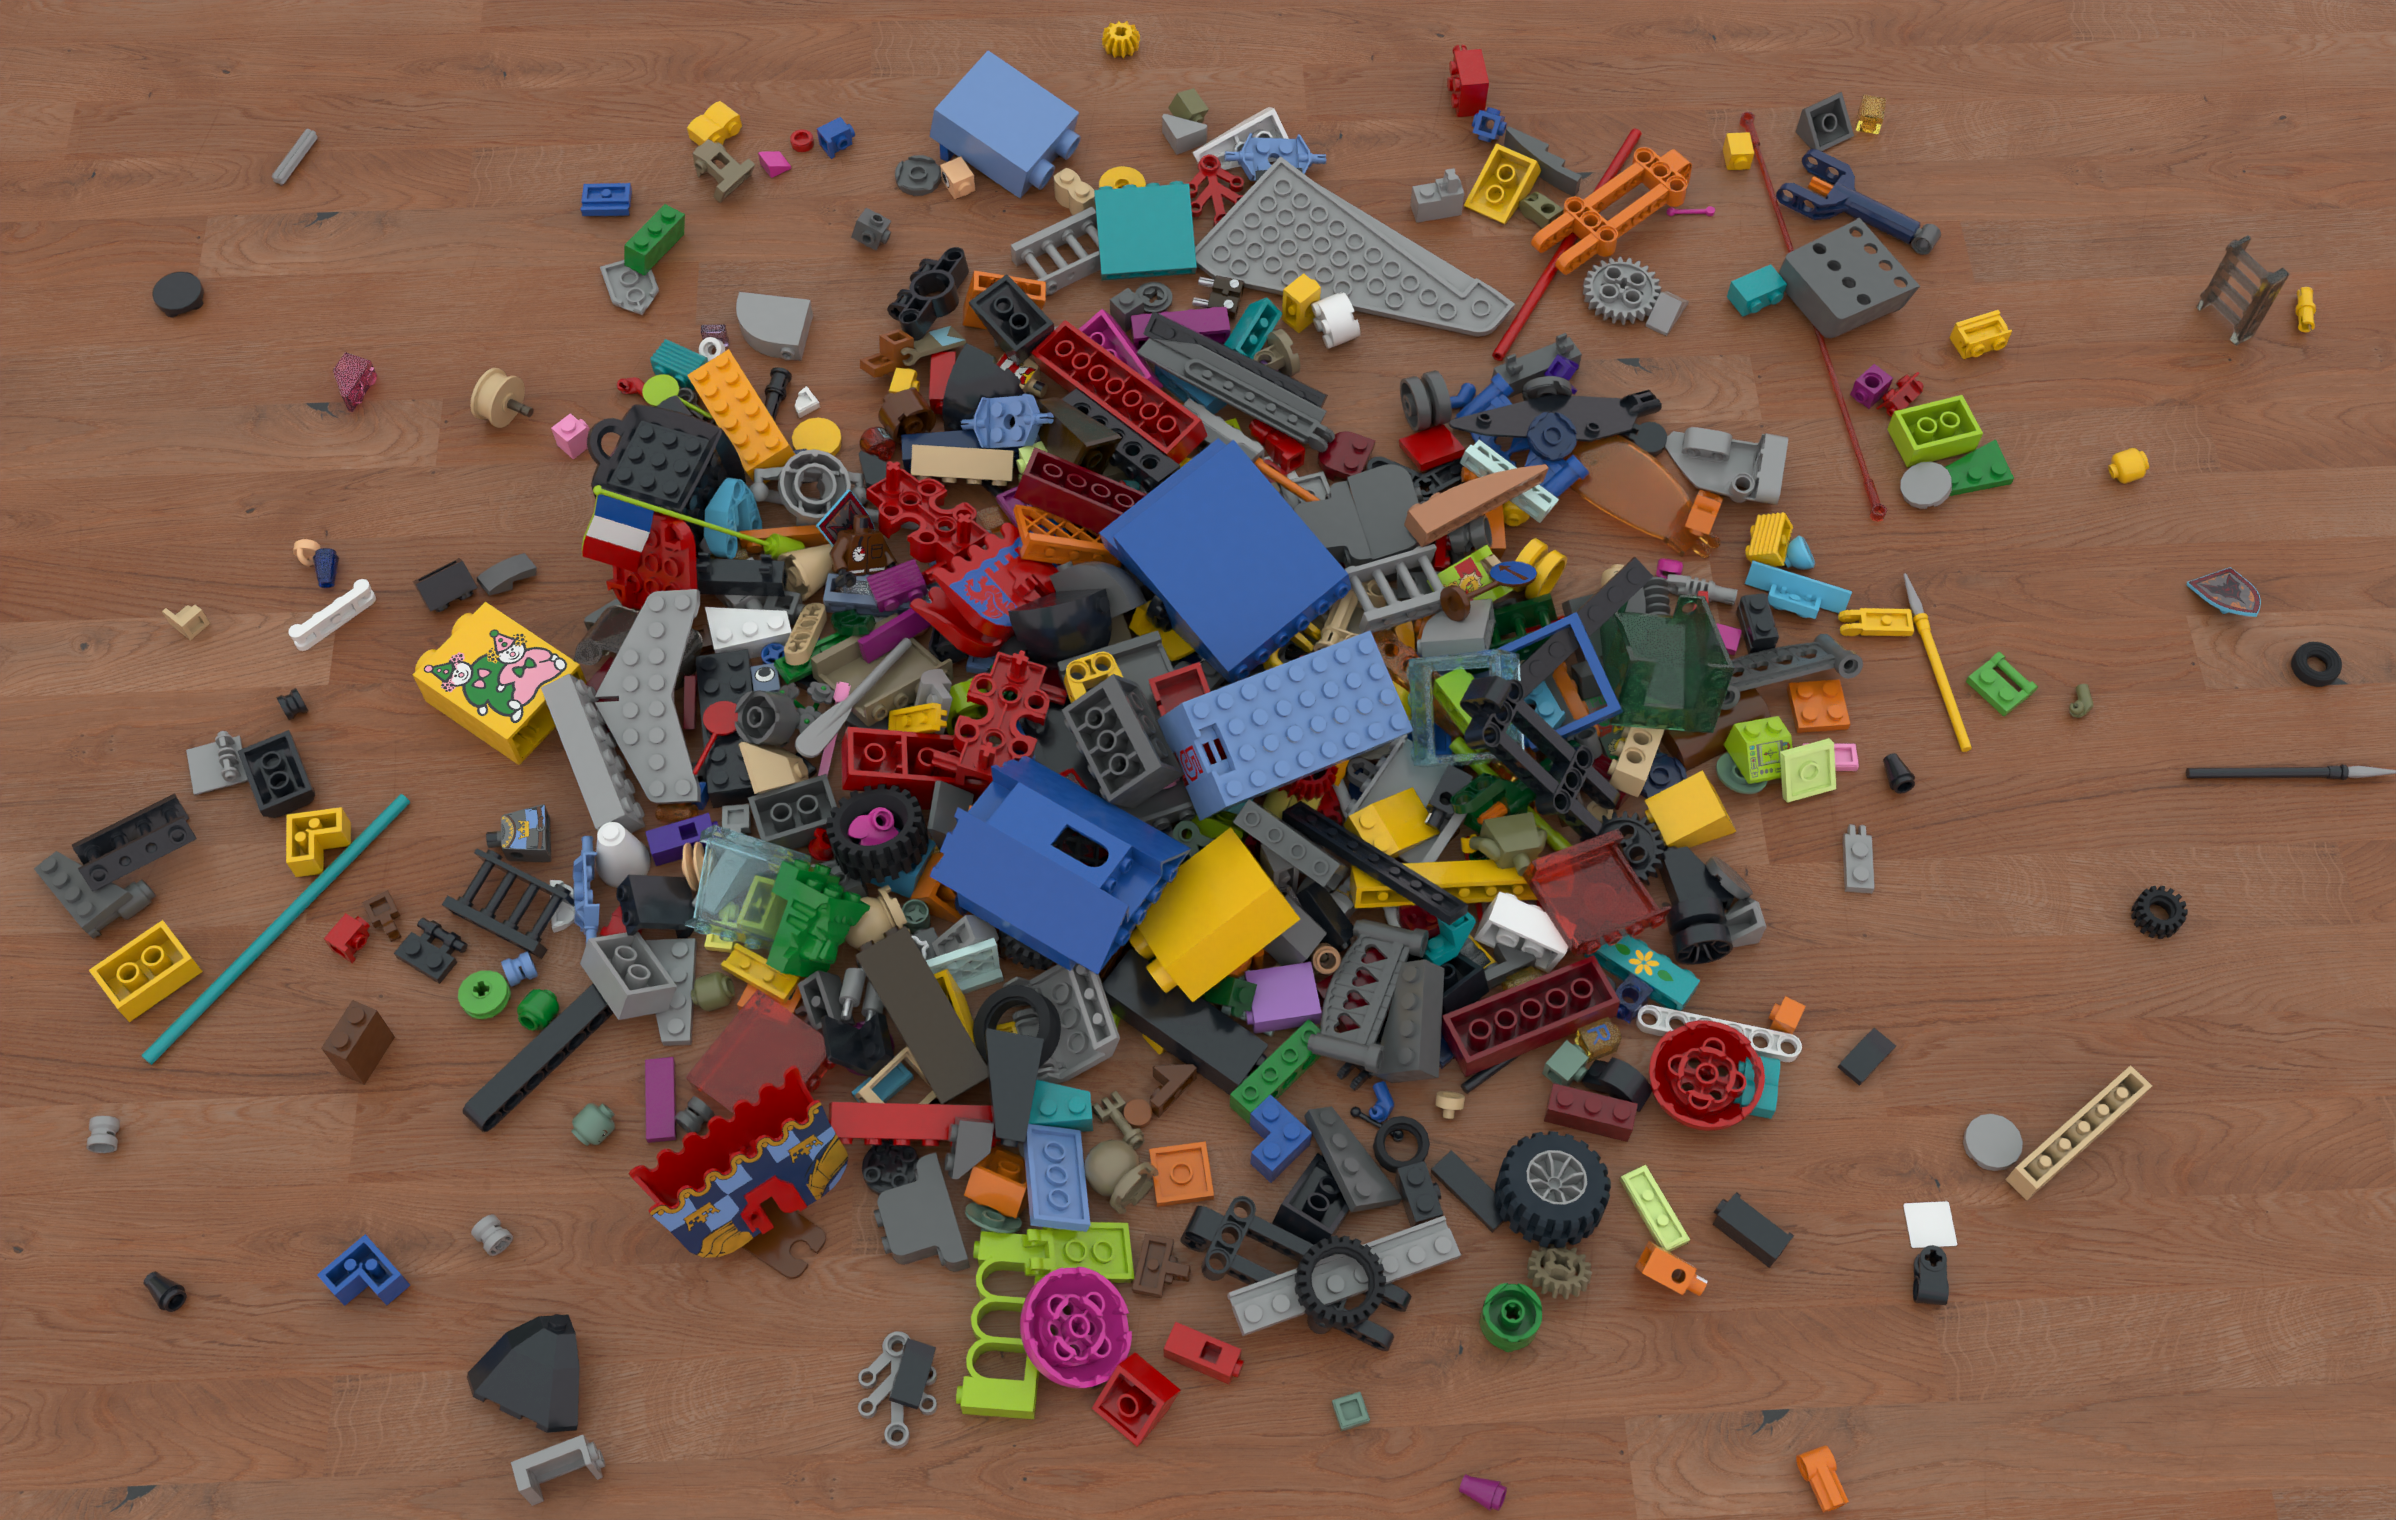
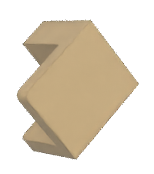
(188, 621)

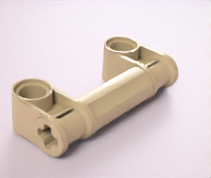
(1342, 612)

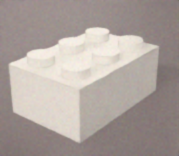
(1522, 928)

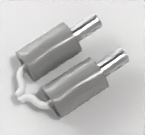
(851, 995)

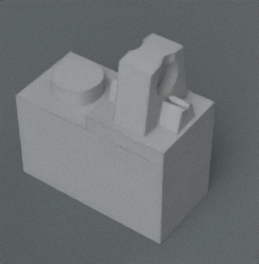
(1438, 199)

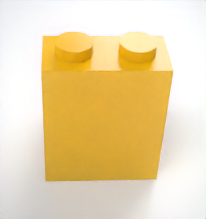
(1689, 813)

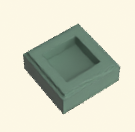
(1350, 1411)

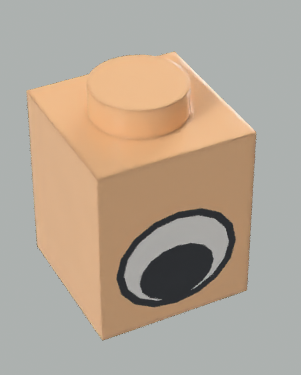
(957, 177)

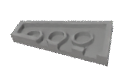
(679, 961)

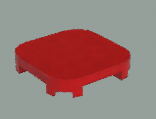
(664, 563)

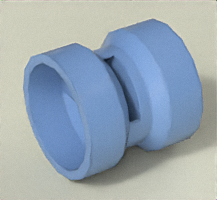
(513, 970)

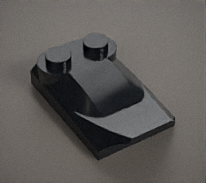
(277, 775)

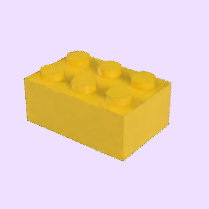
(145, 971)

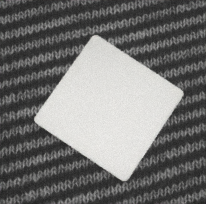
(1930, 1224)

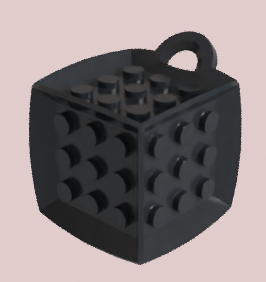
(665, 461)

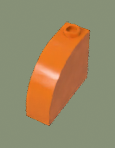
(982, 280)

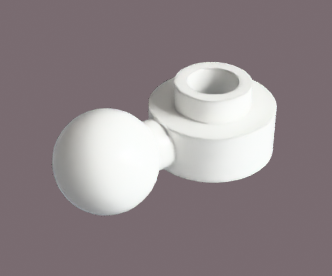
(708, 344)

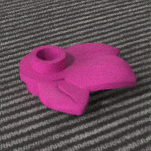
(869, 832)

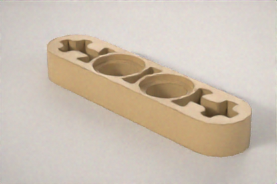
(805, 634)

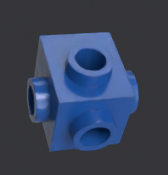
(1480, 124)

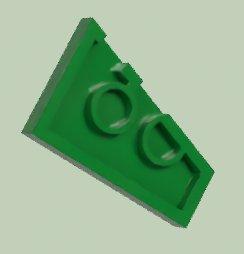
(1980, 470)

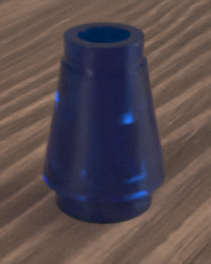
(326, 566)

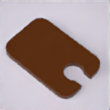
(775, 1244)

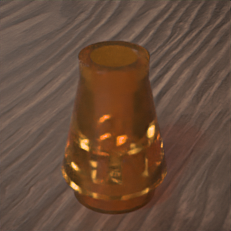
(676, 812)

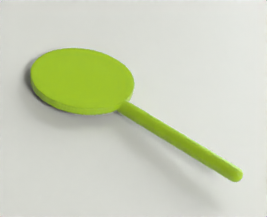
(665, 386)

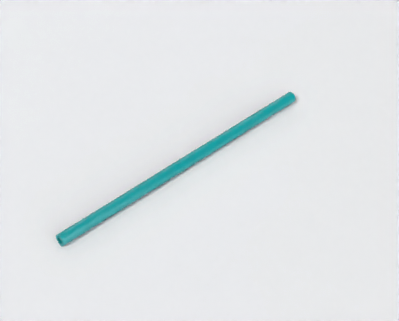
(207, 998)

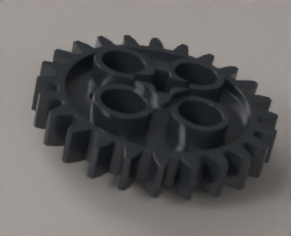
(1644, 842)

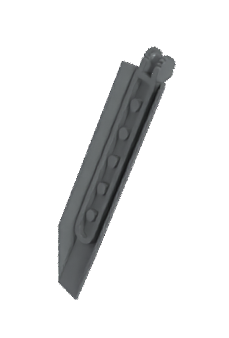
(1241, 389)

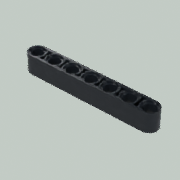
(537, 1060)

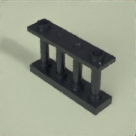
(133, 842)
(508, 929)

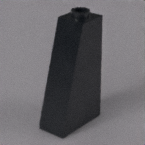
(1012, 1080)

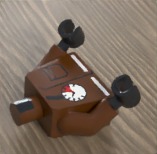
(859, 552)

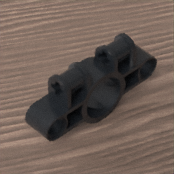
(920, 312)

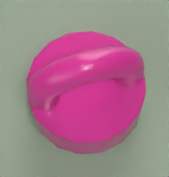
(1668, 565)

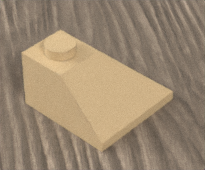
(771, 767)

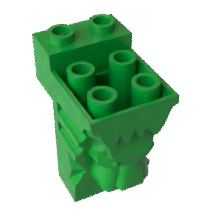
(813, 920)

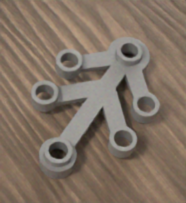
(897, 1410)

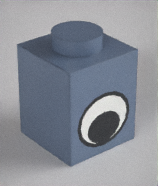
(765, 678)

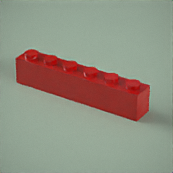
(900, 1122)

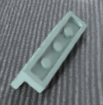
(1483, 465)

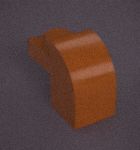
(890, 354)

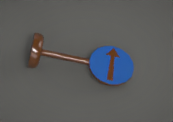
(1509, 574)

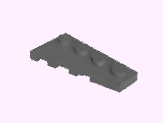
(73, 892)
(1353, 1168)

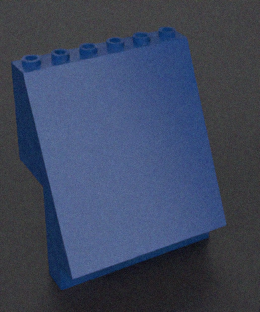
(1227, 560)

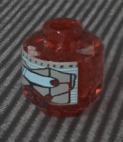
(878, 442)

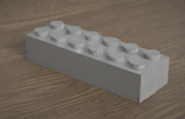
(592, 754)

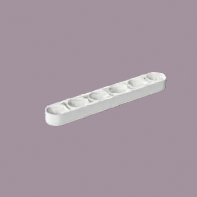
(1773, 1038)

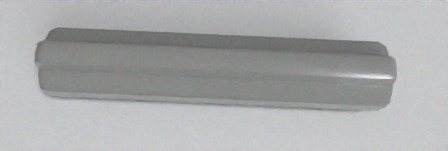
(294, 156)

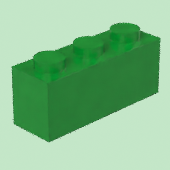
(654, 239)

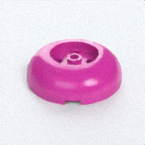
(1094, 1327)

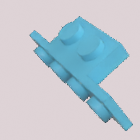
(1796, 592)

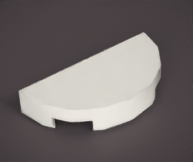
(565, 913)

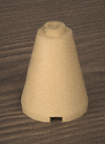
(807, 569)

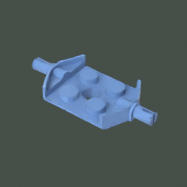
(1257, 151)
(993, 421)
(586, 912)

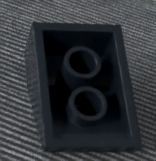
(1012, 318)
(1463, 982)
(1313, 1205)

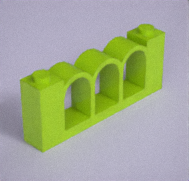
(993, 1395)

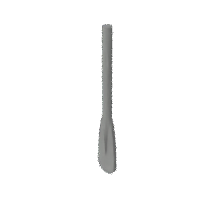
(824, 728)

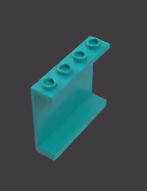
(1145, 231)

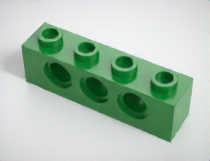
(1276, 1072)

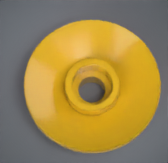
(1122, 176)

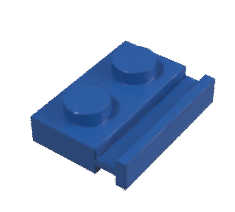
(606, 199)

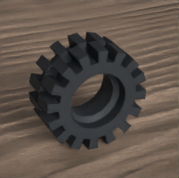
(2166, 900)

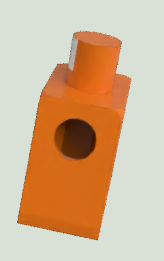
(1660, 1264)

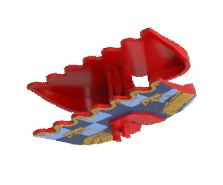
(718, 1180)

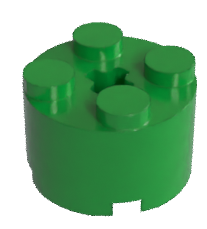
(1509, 1300)

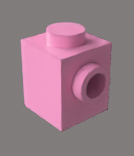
(571, 435)

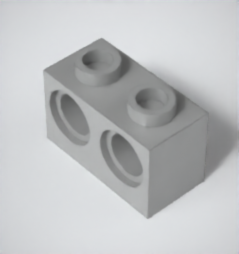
(964, 933)

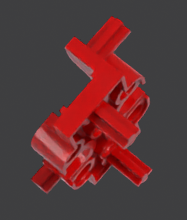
(906, 499)
(1007, 674)

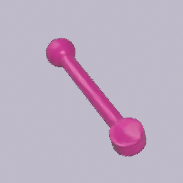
(1709, 211)

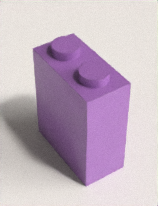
(1283, 998)

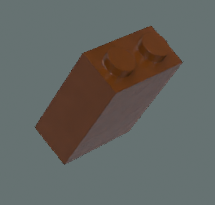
(358, 1042)

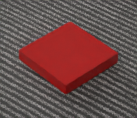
(1432, 447)

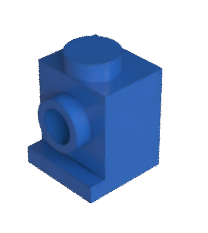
(835, 136)

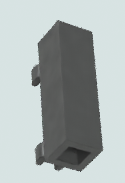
(1534, 365)

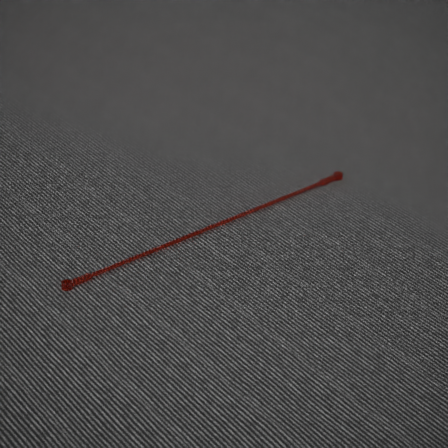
(1868, 483)

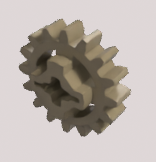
(1559, 1271)

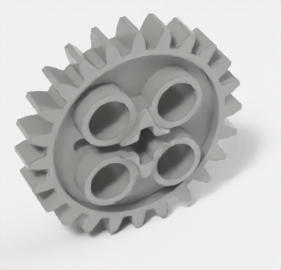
(1621, 290)

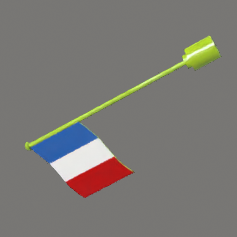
(623, 525)

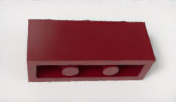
(1590, 1112)

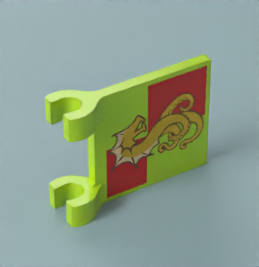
(1471, 575)

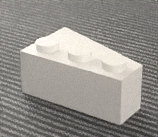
(747, 629)

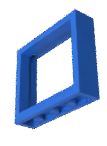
(1594, 718)

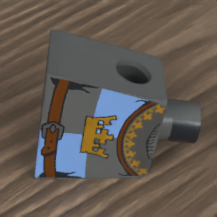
(524, 835)

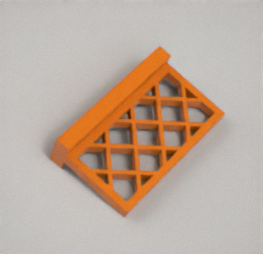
(1062, 549)

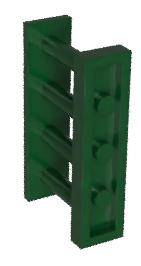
(1518, 618)

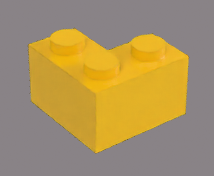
(312, 833)

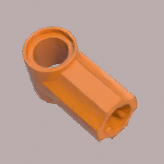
(1820, 1470)

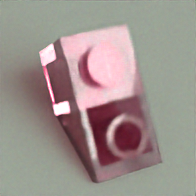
(354, 379)

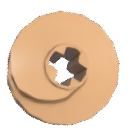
(692, 864)

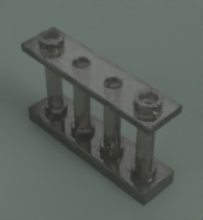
(2261, 297)

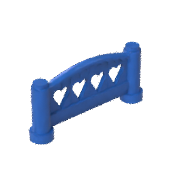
(1560, 473)

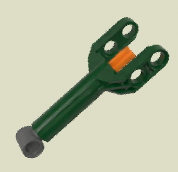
(1509, 796)

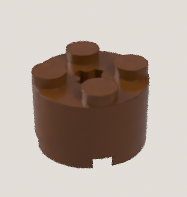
(906, 414)

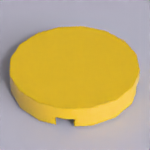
(818, 435)

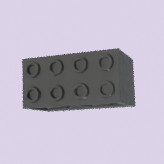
(1122, 742)

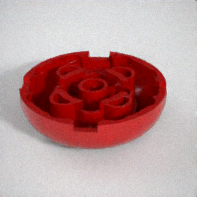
(1714, 1047)

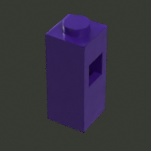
(668, 841)

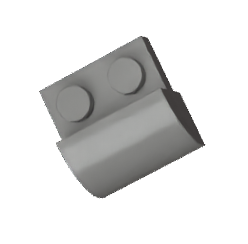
(935, 688)

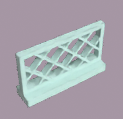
(980, 973)

